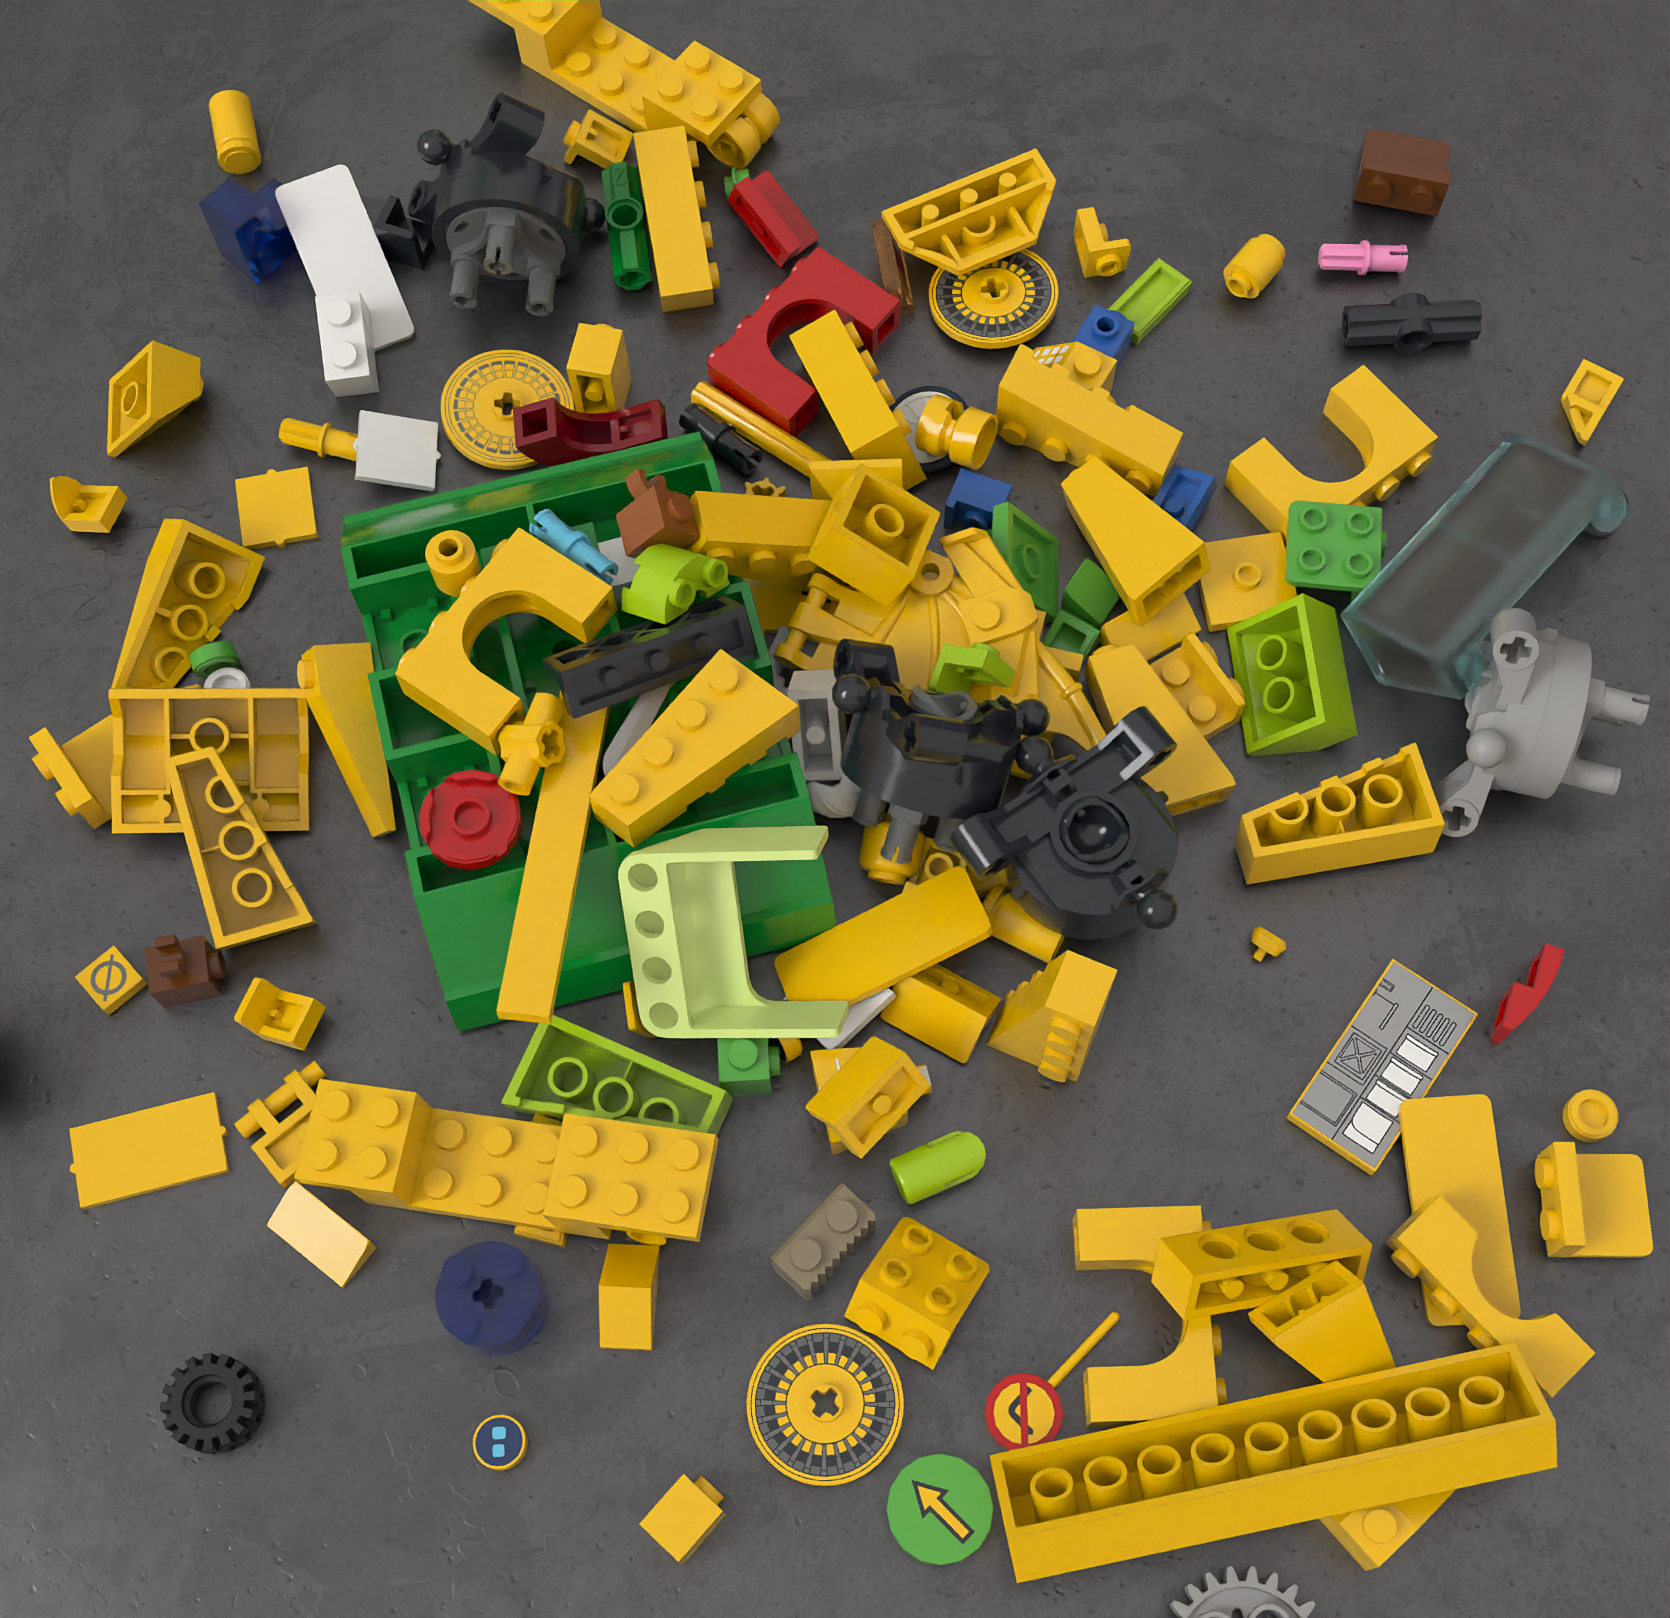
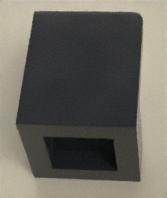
(401, 237)

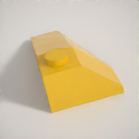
(182, 601)
(346, 715)

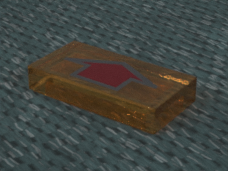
(892, 265)

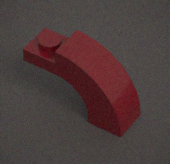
(561, 435)

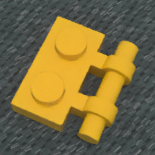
(284, 1140)

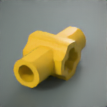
(532, 744)

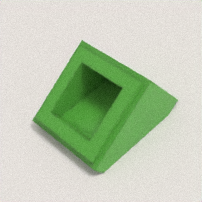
(1090, 594)
(1072, 634)

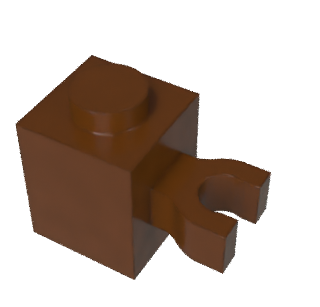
(184, 970)

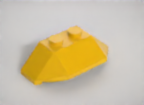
(977, 215)

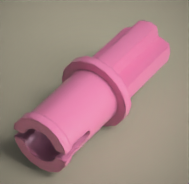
(1363, 257)

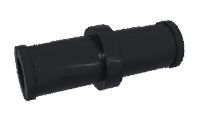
(721, 438)

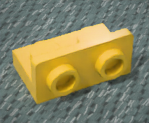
(1201, 686)

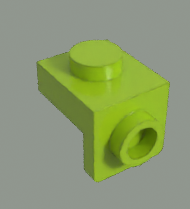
(962, 665)

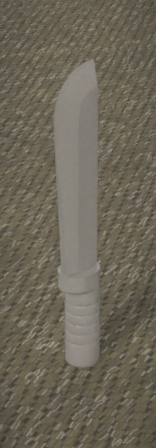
(634, 726)

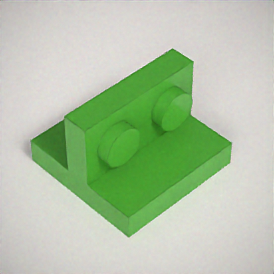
(1030, 555)

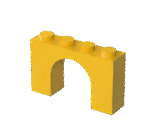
(1377, 423)
(518, 579)
(1186, 1377)

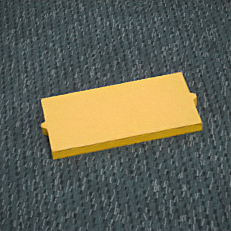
(148, 1150)

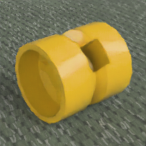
(747, 134)
(951, 430)

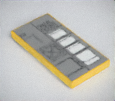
(1379, 1061)

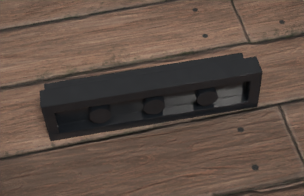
(649, 655)

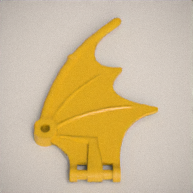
(917, 628)

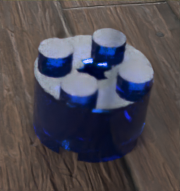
(471, 1277)

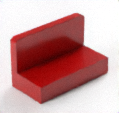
(772, 217)

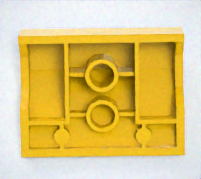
(254, 730)

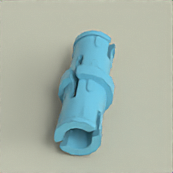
(572, 545)

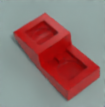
(1522, 999)

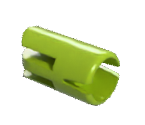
(938, 1165)

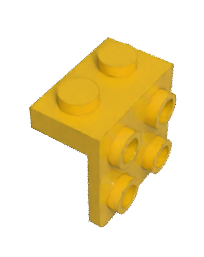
(81, 769)
(1593, 1203)
(916, 1291)

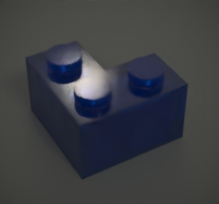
(249, 227)

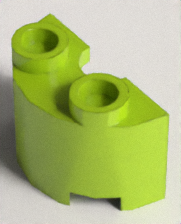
(669, 581)

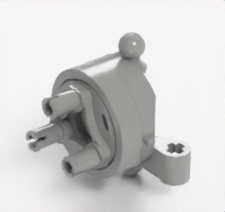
(1530, 721)

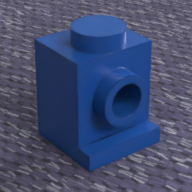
(973, 500)

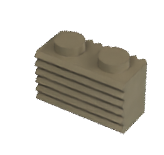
(824, 1242)

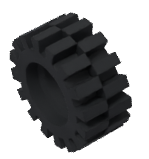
(181, 1401)

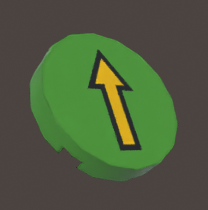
(939, 1509)

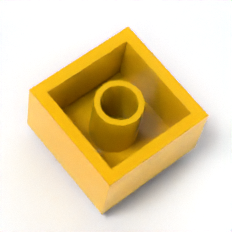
(874, 535)

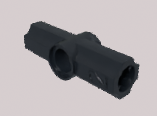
(1411, 322)

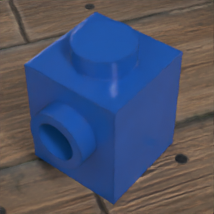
(1106, 332)

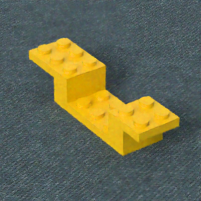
(623, 74)
(505, 1170)

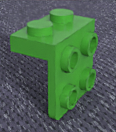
(1334, 546)

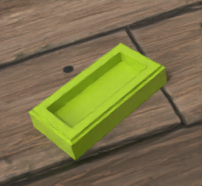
(1152, 297)

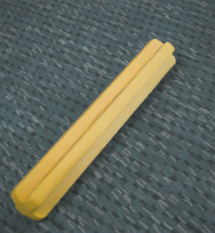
(756, 428)

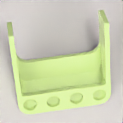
(691, 942)

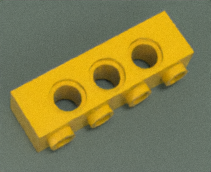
(1253, 1261)

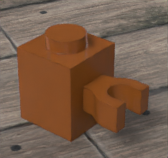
(655, 516)

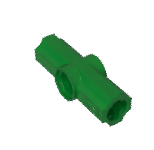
(626, 226)

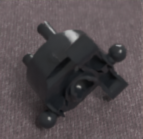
(1085, 836)

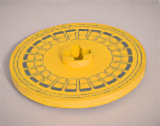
(475, 402)

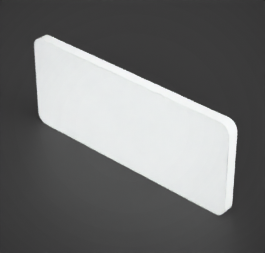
(343, 248)

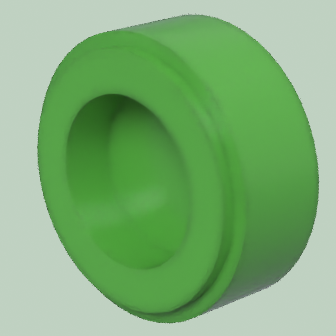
(213, 657)

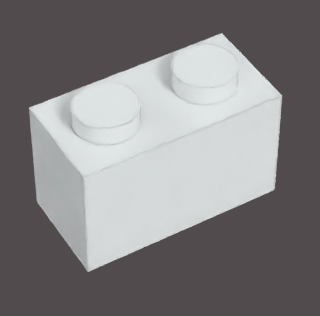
(347, 344)
(821, 722)

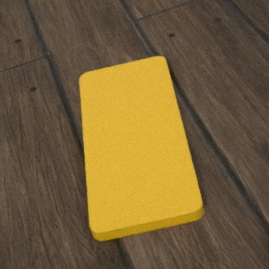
(887, 942)
(1455, 1155)

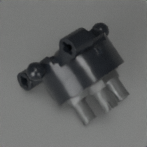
(502, 211)
(923, 747)

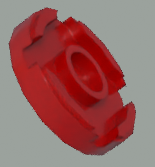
(470, 820)

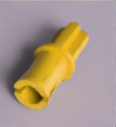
(318, 438)

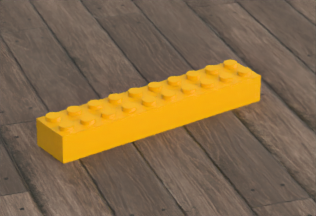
(1273, 1461)

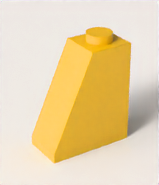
(1327, 1325)

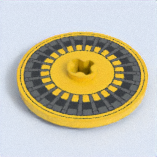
(1021, 310)
(867, 1400)

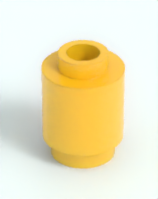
(1254, 266)
(452, 561)

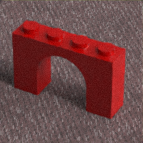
(815, 288)

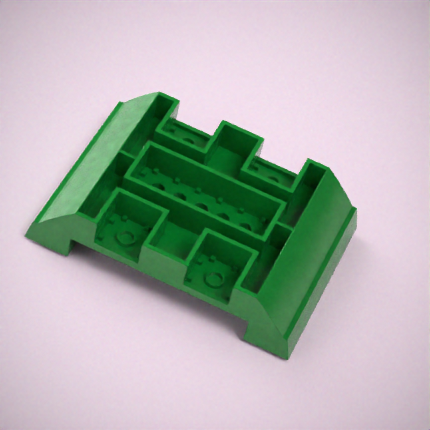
(473, 911)

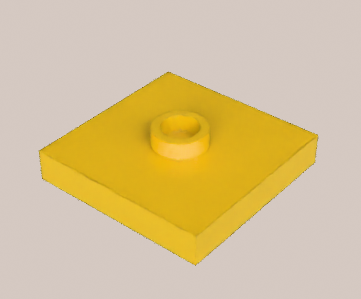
(1243, 579)

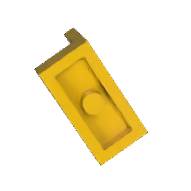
(942, 1010)
(868, 1095)

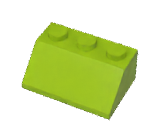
(1292, 678)

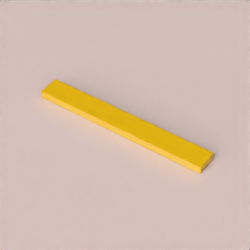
(552, 873)

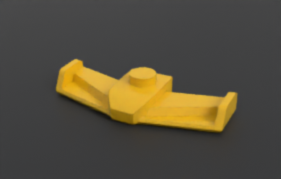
(1000, 610)

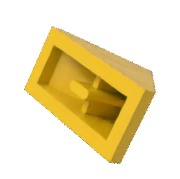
(628, 1297)

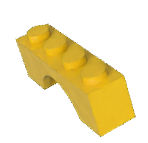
(1439, 1250)

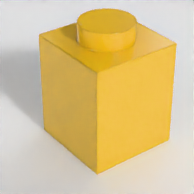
(684, 1517)

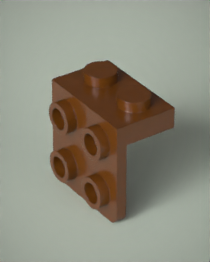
(1403, 172)

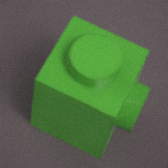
(747, 1065)

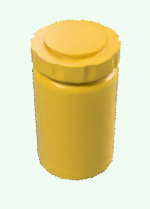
(234, 132)
(1018, 928)

